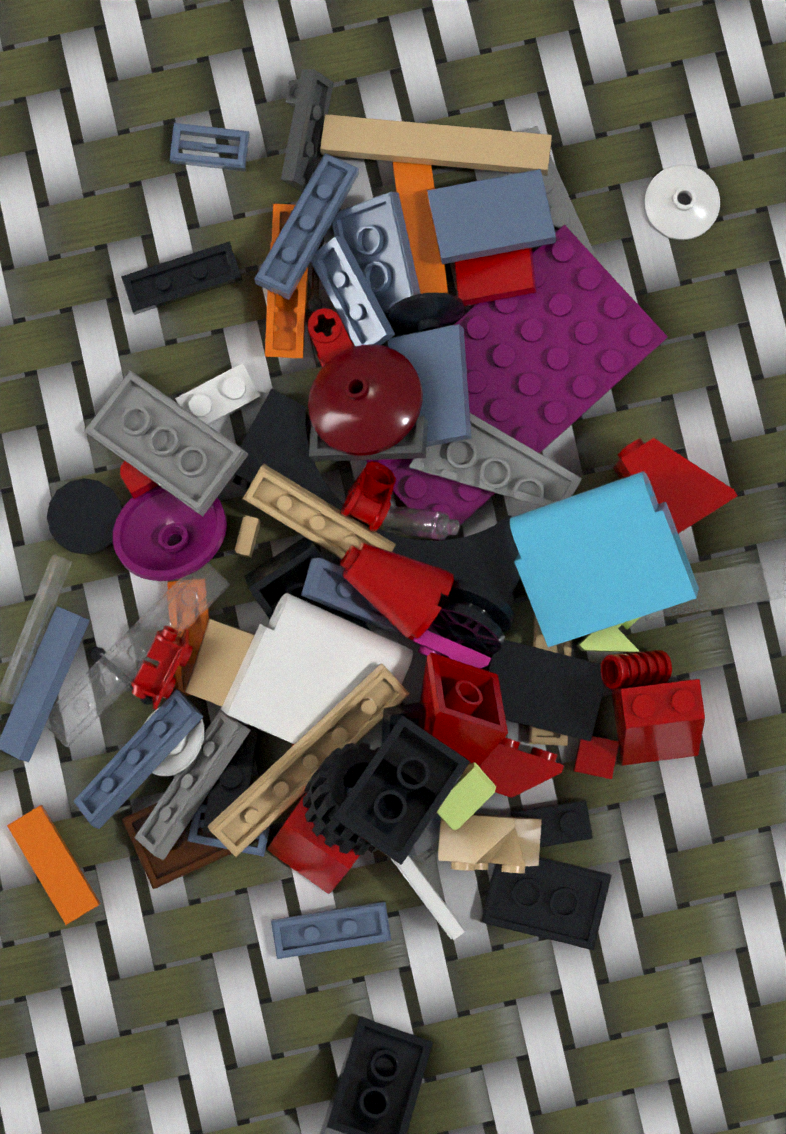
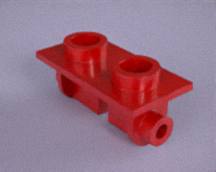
(170, 653)

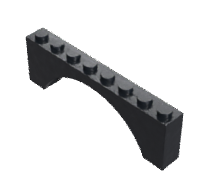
(282, 443)

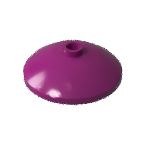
(151, 527)

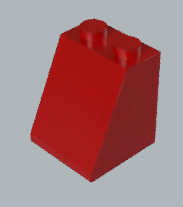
(675, 480)
(463, 707)
(659, 721)
(309, 854)

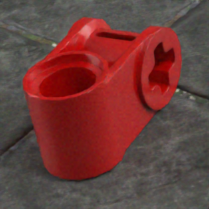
(331, 345)
(370, 495)

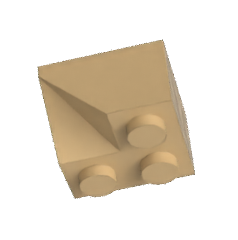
(491, 840)

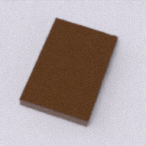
(182, 857)

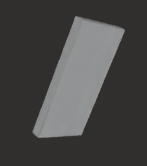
(166, 443)

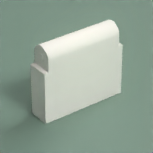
(305, 668)

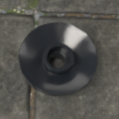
(426, 312)

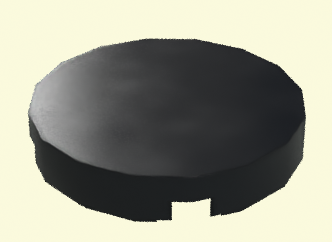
(83, 516)

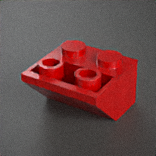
(517, 770)

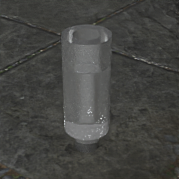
(420, 523)

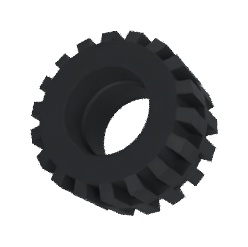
(327, 793)

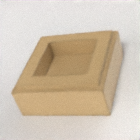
(247, 536)

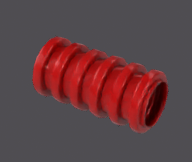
(636, 669)

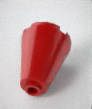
(397, 586)

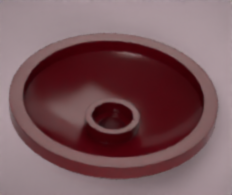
(375, 416)

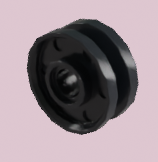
(473, 617)

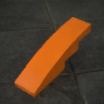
(412, 185)
(285, 317)

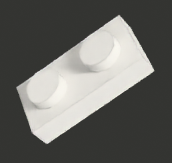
(220, 395)

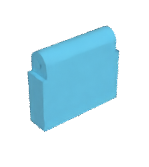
(601, 559)

